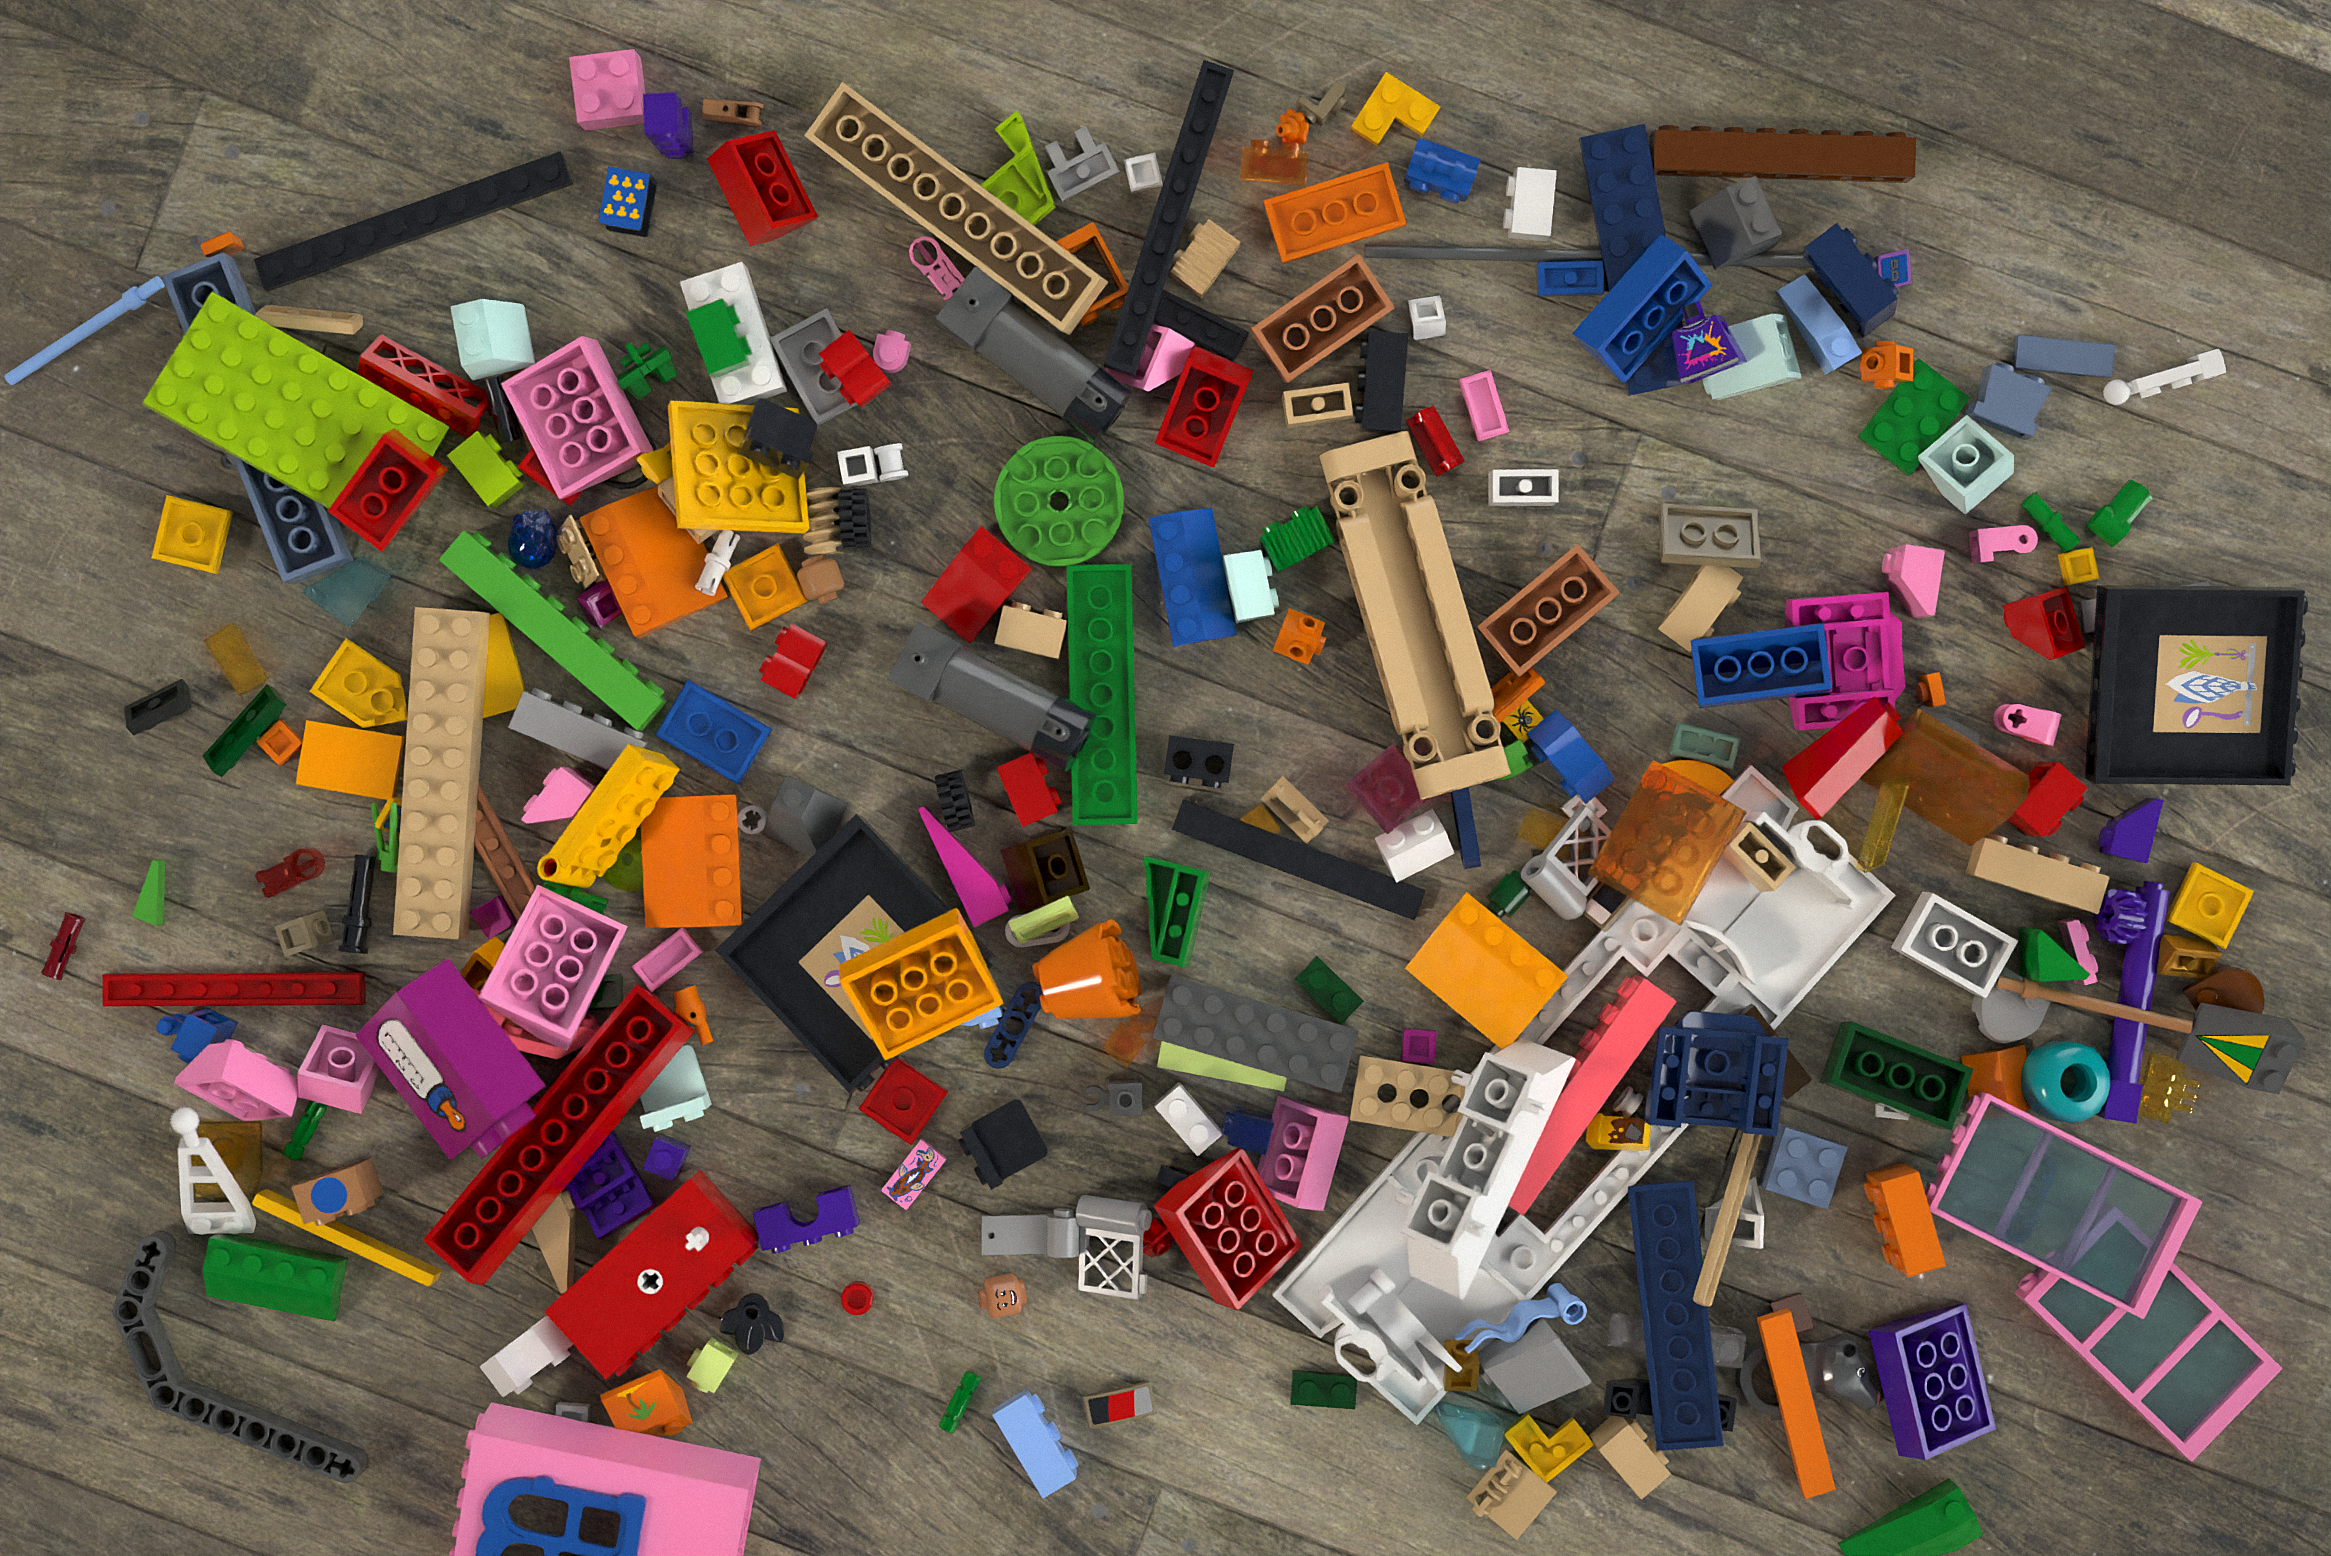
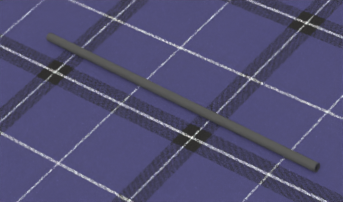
(1553, 255)

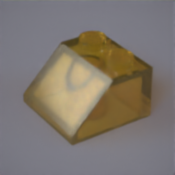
(240, 1150)

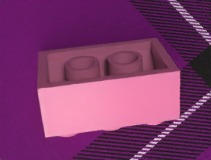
(240, 1082)
(1302, 1153)

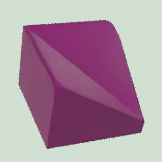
(599, 604)
(494, 917)

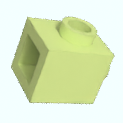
(710, 1365)

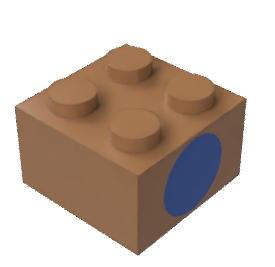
(338, 1190)

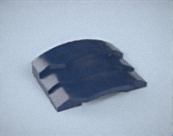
(1717, 1074)

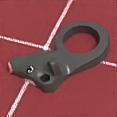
(1831, 1369)

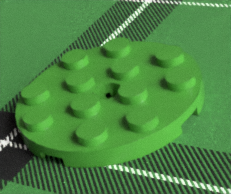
(1064, 467)

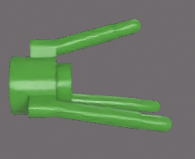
(389, 852)

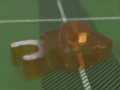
(1126, 1041)

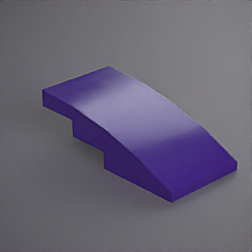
(610, 1189)

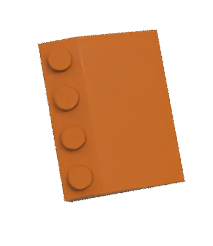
(649, 561)
(692, 862)

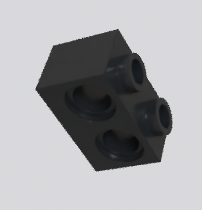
(1199, 752)

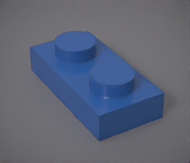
(1570, 278)

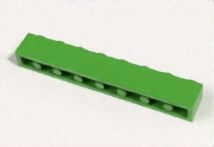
(553, 629)

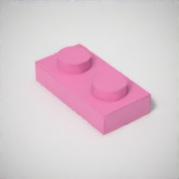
(2074, 940)

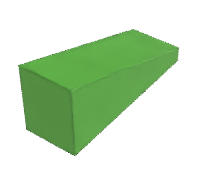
(151, 899)

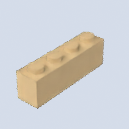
(2036, 874)

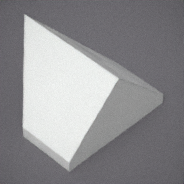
(1750, 1223)

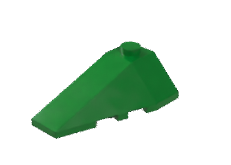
(1925, 1526)

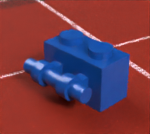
(1441, 171)
(196, 1031)

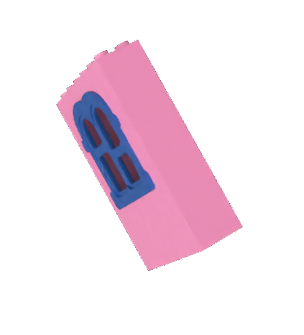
(667, 1491)

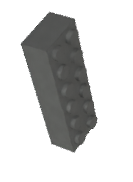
(1255, 1034)

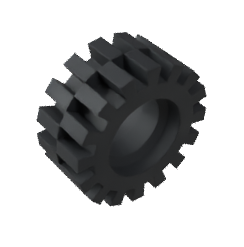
(855, 518)
(954, 800)

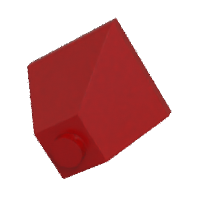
(2045, 623)

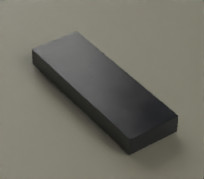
(1200, 326)

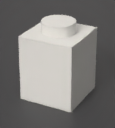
(858, 467)

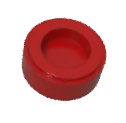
(857, 1298)

